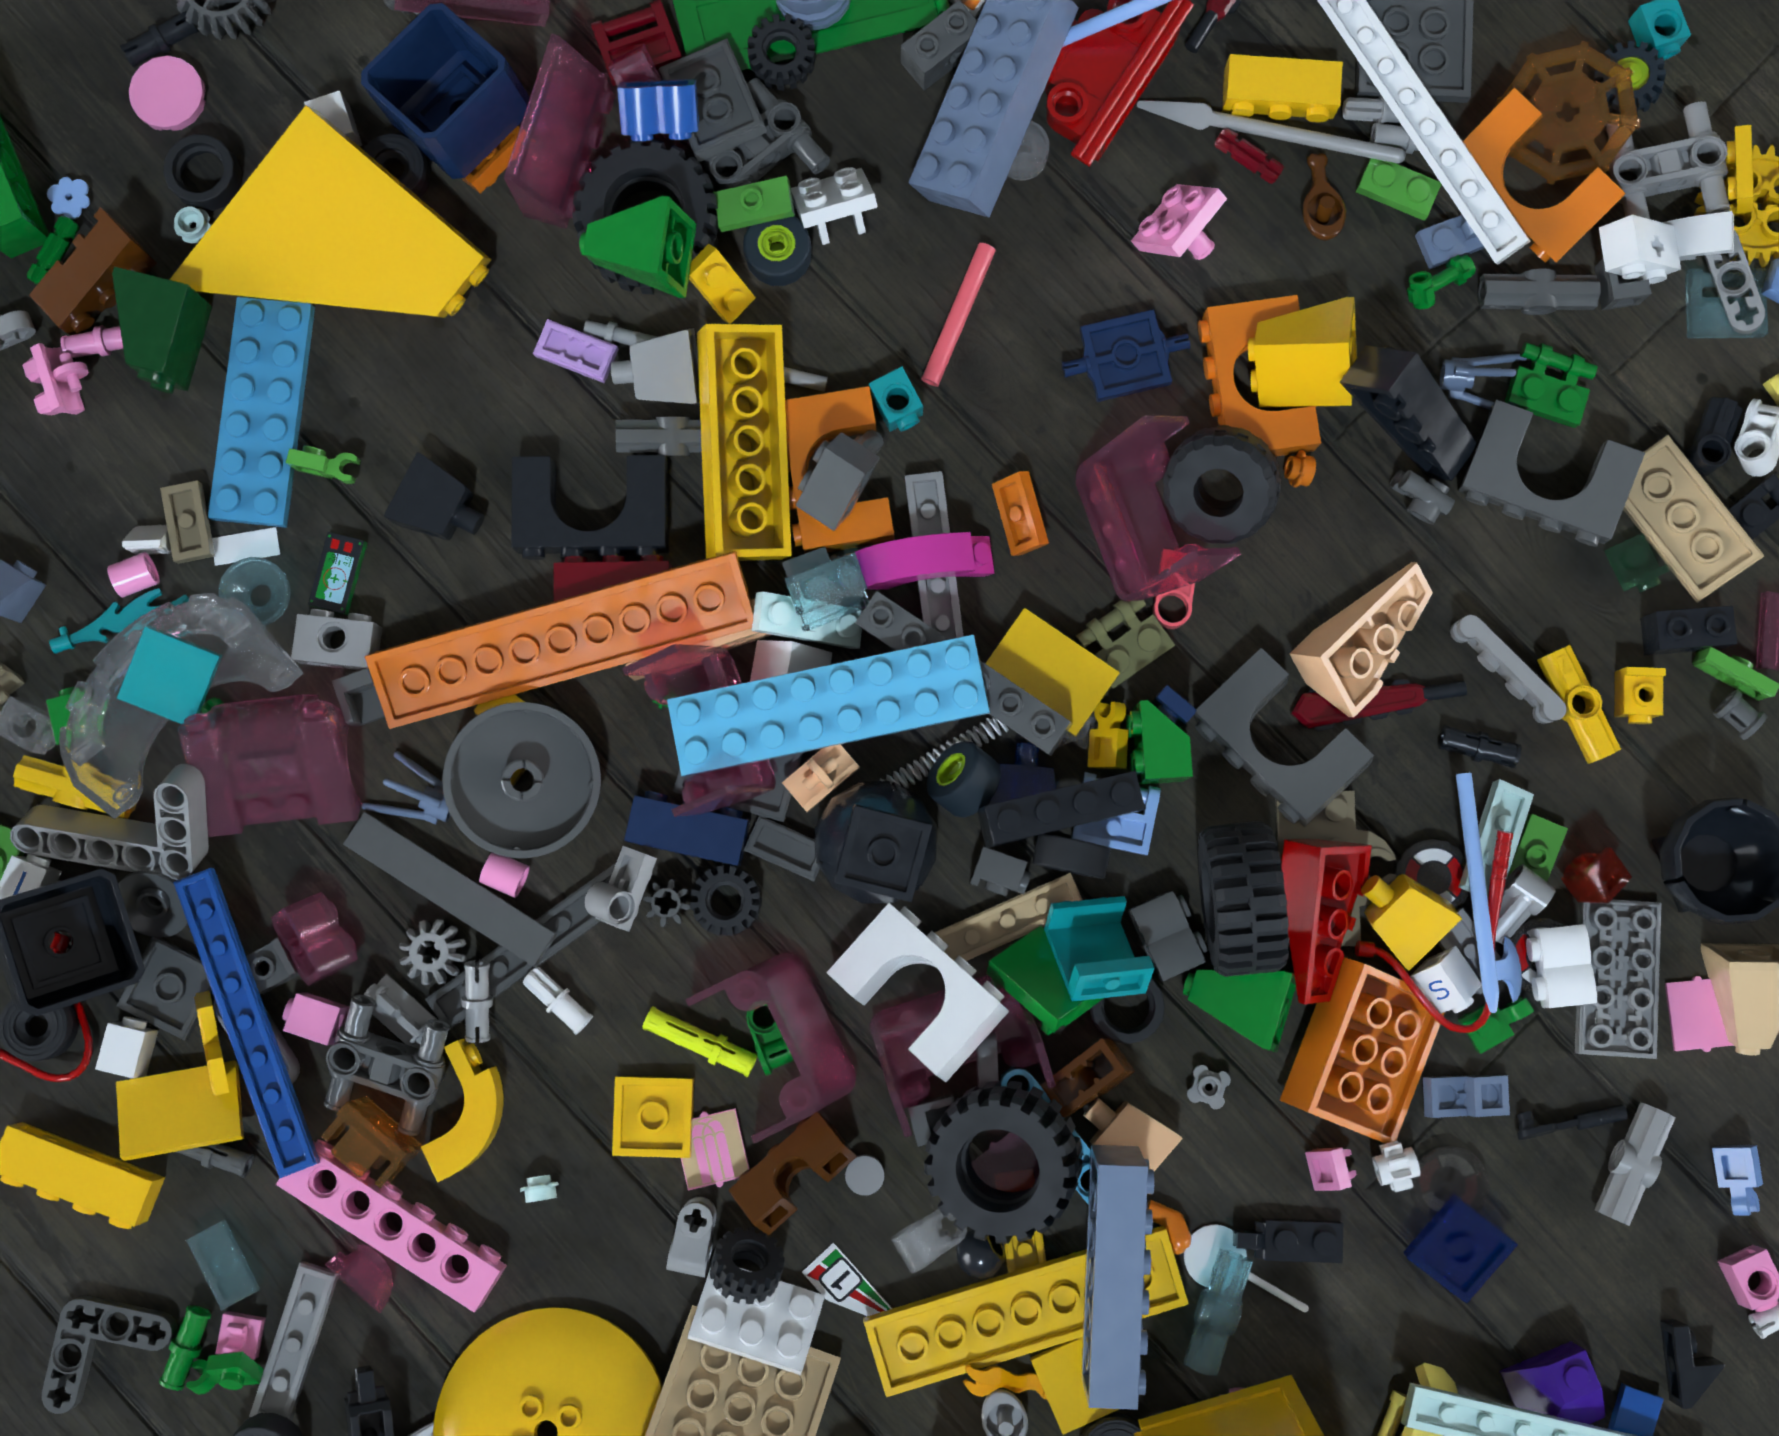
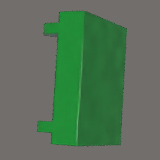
(1034, 980)

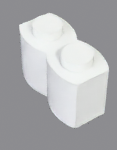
(1562, 966)

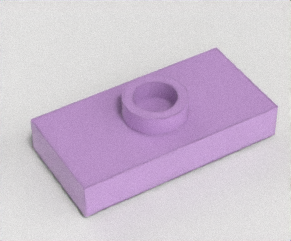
(575, 351)

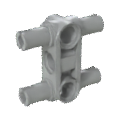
(1674, 166)

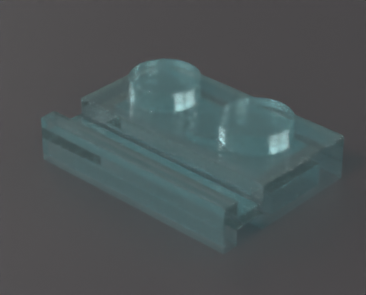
(828, 591)

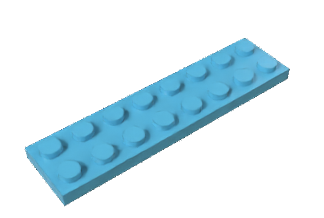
(828, 706)

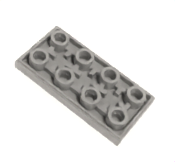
(1626, 974)

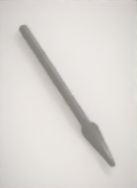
(1201, 116)

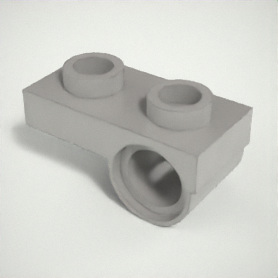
(620, 899)

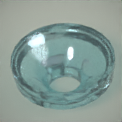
(247, 574)

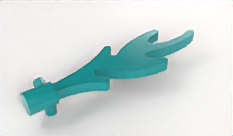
(110, 621)

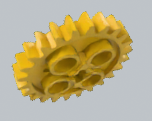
(1755, 236)

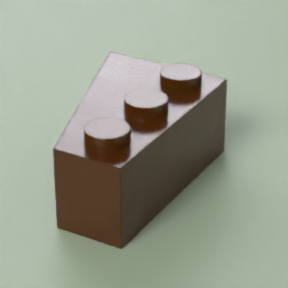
(84, 285)

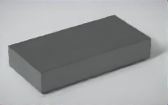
(783, 848)

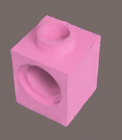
(314, 1017)
(1737, 1271)

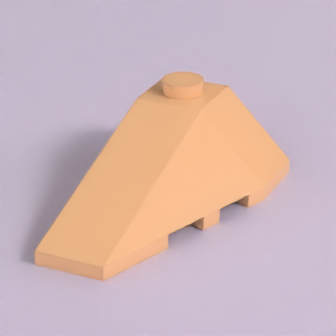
(1355, 646)

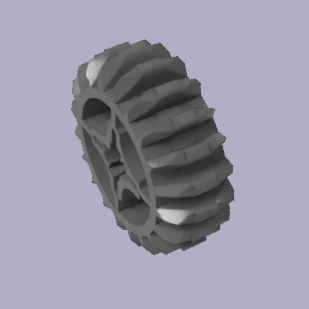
(224, 15)

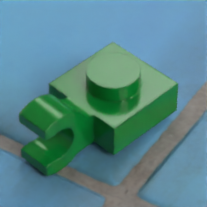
(1497, 1026)
(229, 1370)

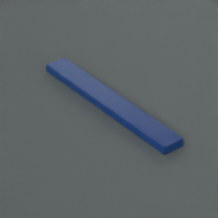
(246, 1022)

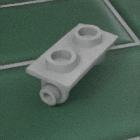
(399, 1011)

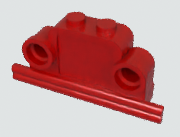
(1106, 74)

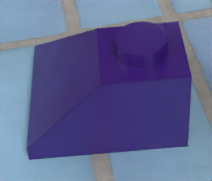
(1557, 1384)

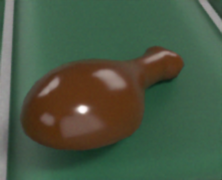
(1323, 206)

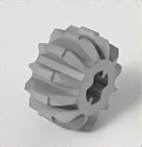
(443, 943)

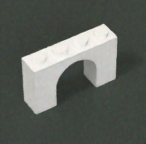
(968, 1007)

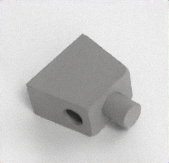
(662, 368)

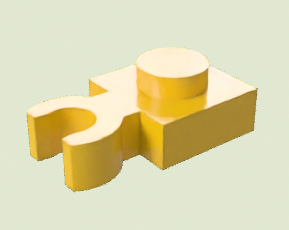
(1108, 742)

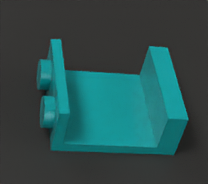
(1095, 950)

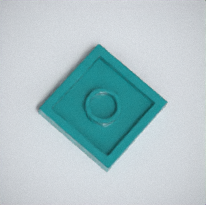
(169, 675)

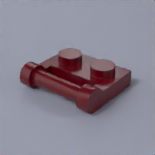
(657, 40)

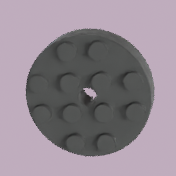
(530, 820)

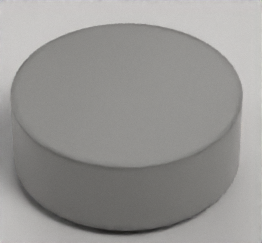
(864, 1175)

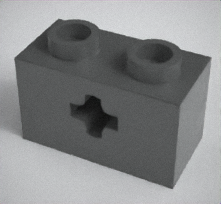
(938, 45)

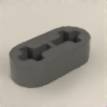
(987, 1060)

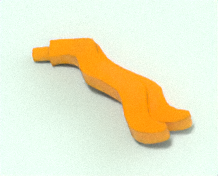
(996, 1377)

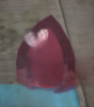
(365, 1275)

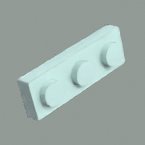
(777, 616)
(1505, 811)

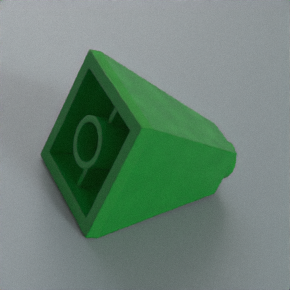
(645, 244)
(1246, 1003)

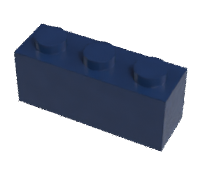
(703, 836)

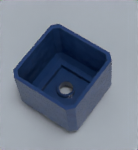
(446, 90)

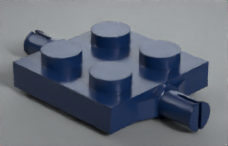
(1125, 355)

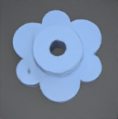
(63, 192)

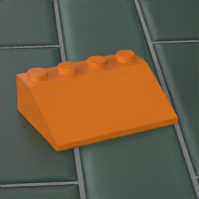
(1363, 1053)

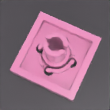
(1180, 222)

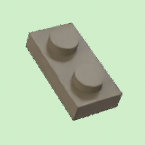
(187, 522)

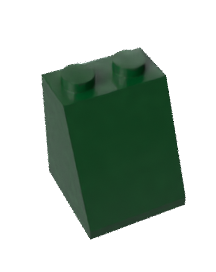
(160, 327)

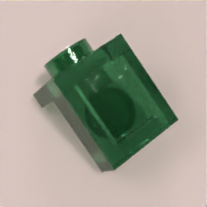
(1635, 564)

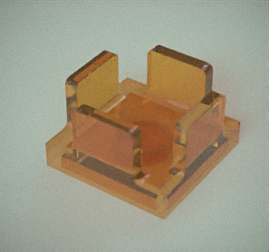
(370, 1140)

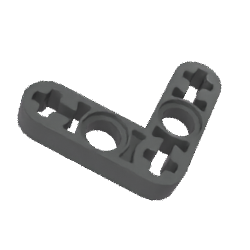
(85, 1337)

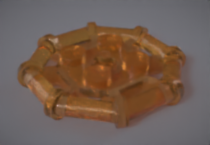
(1592, 116)

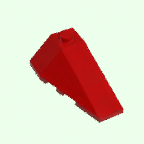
(1320, 896)

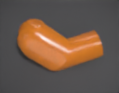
(1175, 1225)

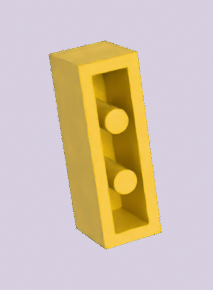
(1282, 87)

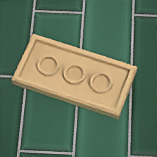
(1687, 522)

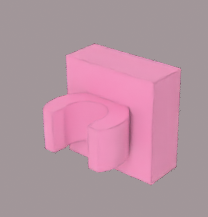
(1329, 1168)
(240, 1334)

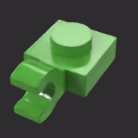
(314, 462)

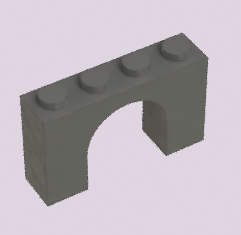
(1495, 479)
(1300, 788)

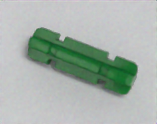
(53, 248)

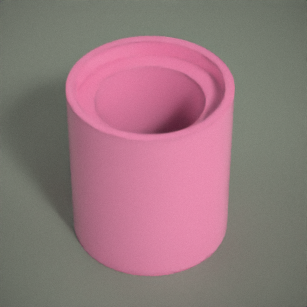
(133, 574)
(504, 874)

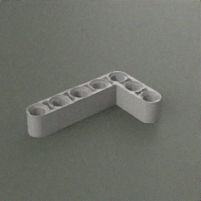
(168, 847)

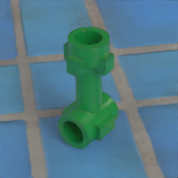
(1424, 285)

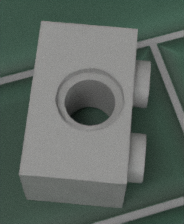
(314, 633)

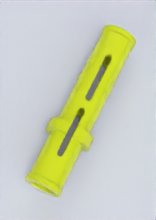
(700, 1041)

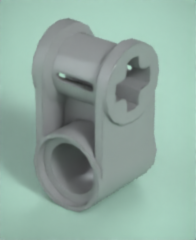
(693, 1243)

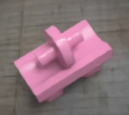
(59, 380)

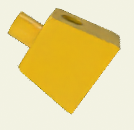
(1408, 916)

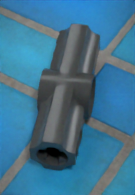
(1538, 292)
(661, 436)

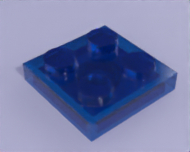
(1460, 1248)

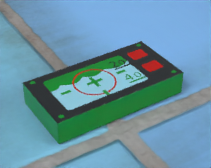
(337, 573)

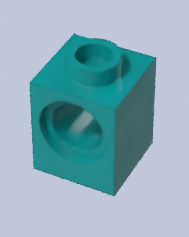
(1665, 15)
(891, 385)

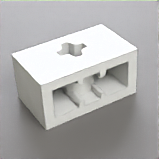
(1640, 249)

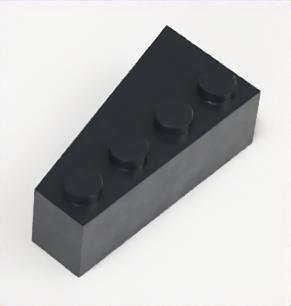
(1410, 409)

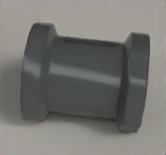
(1740, 714)

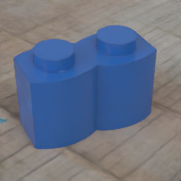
(658, 108)

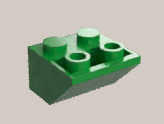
(1160, 746)

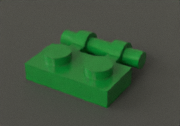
(1548, 396)

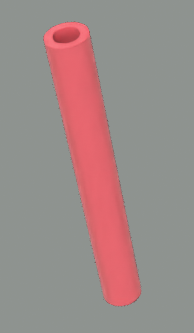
(958, 314)

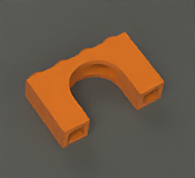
(1551, 228)
(1226, 337)
(810, 423)

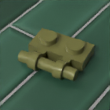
(1132, 650)

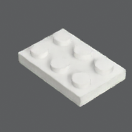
(767, 1331)

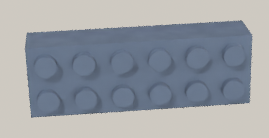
(991, 102)
(1115, 1277)

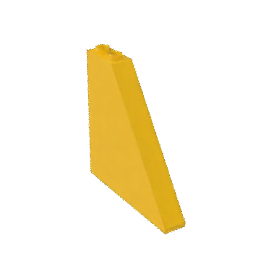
(333, 231)

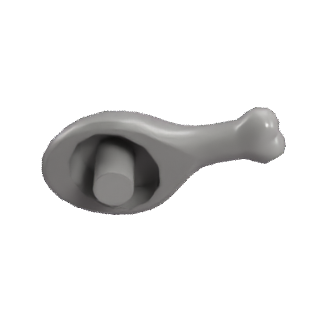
(1004, 1415)

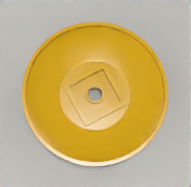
(553, 1369)

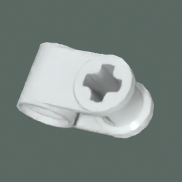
(1759, 432)

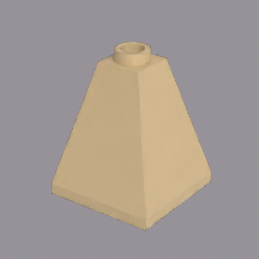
(1746, 992)

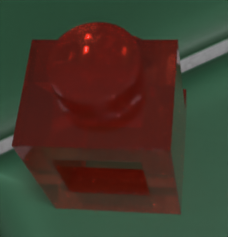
(1589, 871)

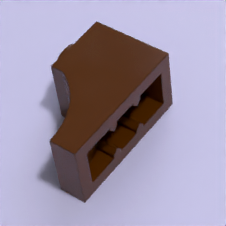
(1089, 1076)

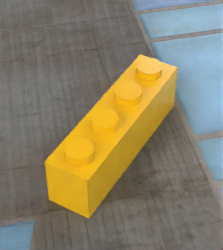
(78, 1175)

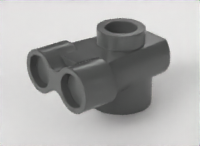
(1428, 497)

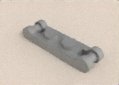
(1500, 658)

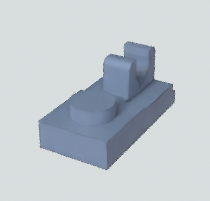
(1447, 240)

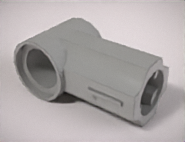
(1523, 895)

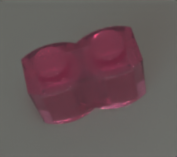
(314, 938)

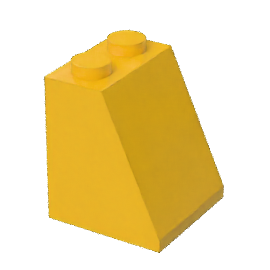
(1305, 356)

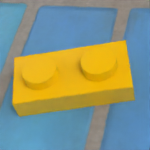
(1740, 153)
(719, 284)

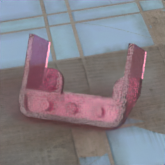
(1131, 519)
(691, 670)
(902, 1024)
(806, 1029)

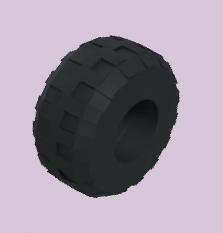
(1217, 519)

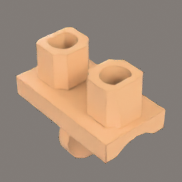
(820, 776)

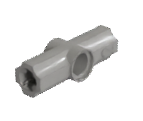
(1635, 1163)

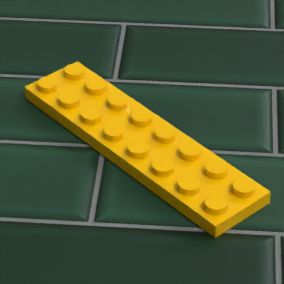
(1001, 1318)

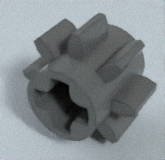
(663, 893)

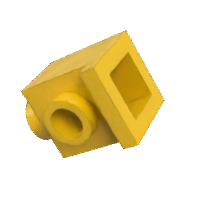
(1626, 694)

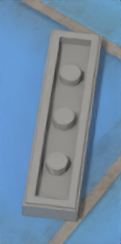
(295, 1341)

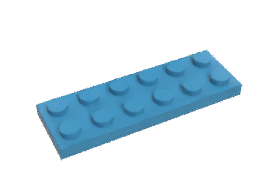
(261, 411)

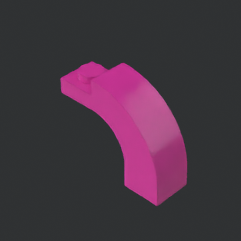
(925, 558)

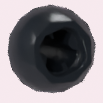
(980, 1257)

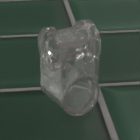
(924, 1242)

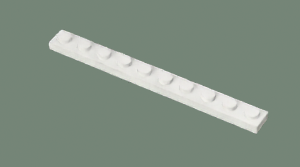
(1427, 127)

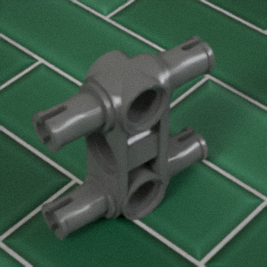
(766, 151)
(386, 1064)

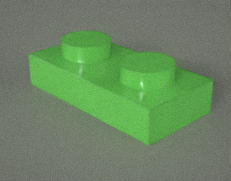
(1399, 187)

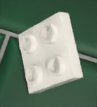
(834, 198)

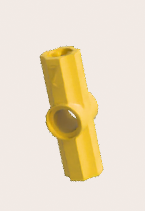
(1591, 727)
(53, 781)

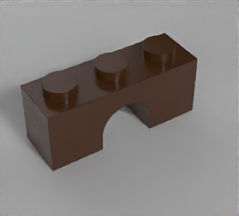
(765, 1188)

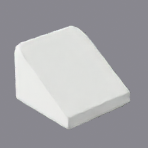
(148, 539)

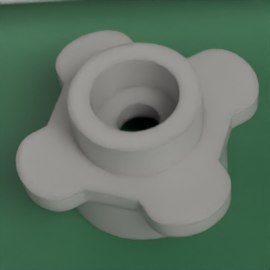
(1218, 1081)

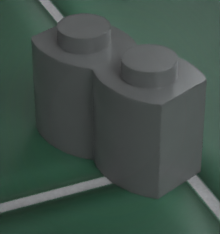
(1167, 936)

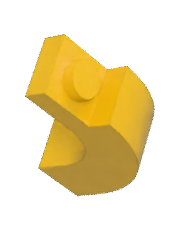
(479, 1117)

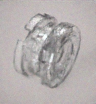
(1031, 154)

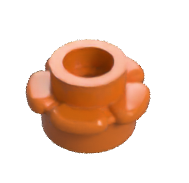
(1300, 469)

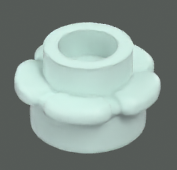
(184, 219)
(539, 1189)

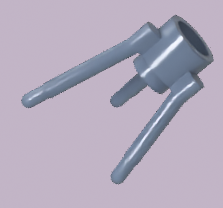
(1461, 372)
(431, 800)

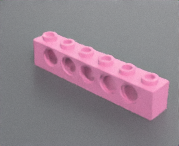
(403, 1246)

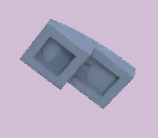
(1466, 1096)

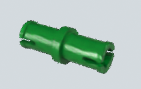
(185, 1347)

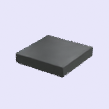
(167, 989)

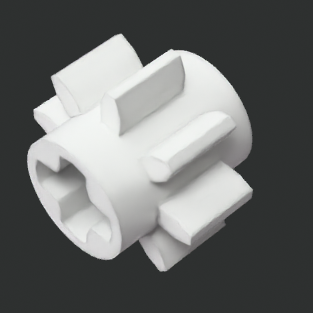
(1396, 1166)

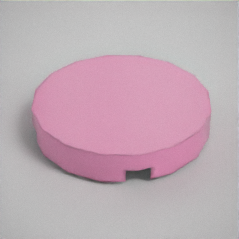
(167, 93)

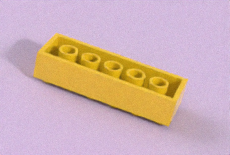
(744, 441)

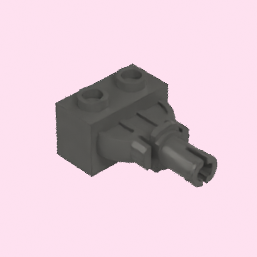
(839, 477)

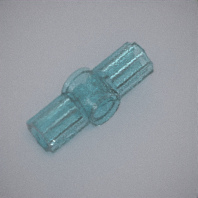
(1218, 1312)

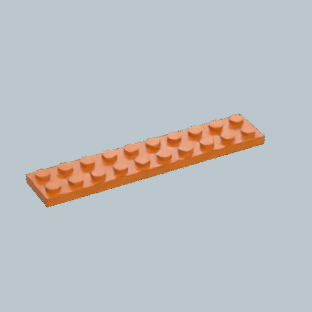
(561, 640)

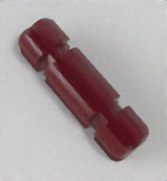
(1249, 155)

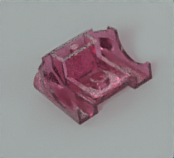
(271, 762)

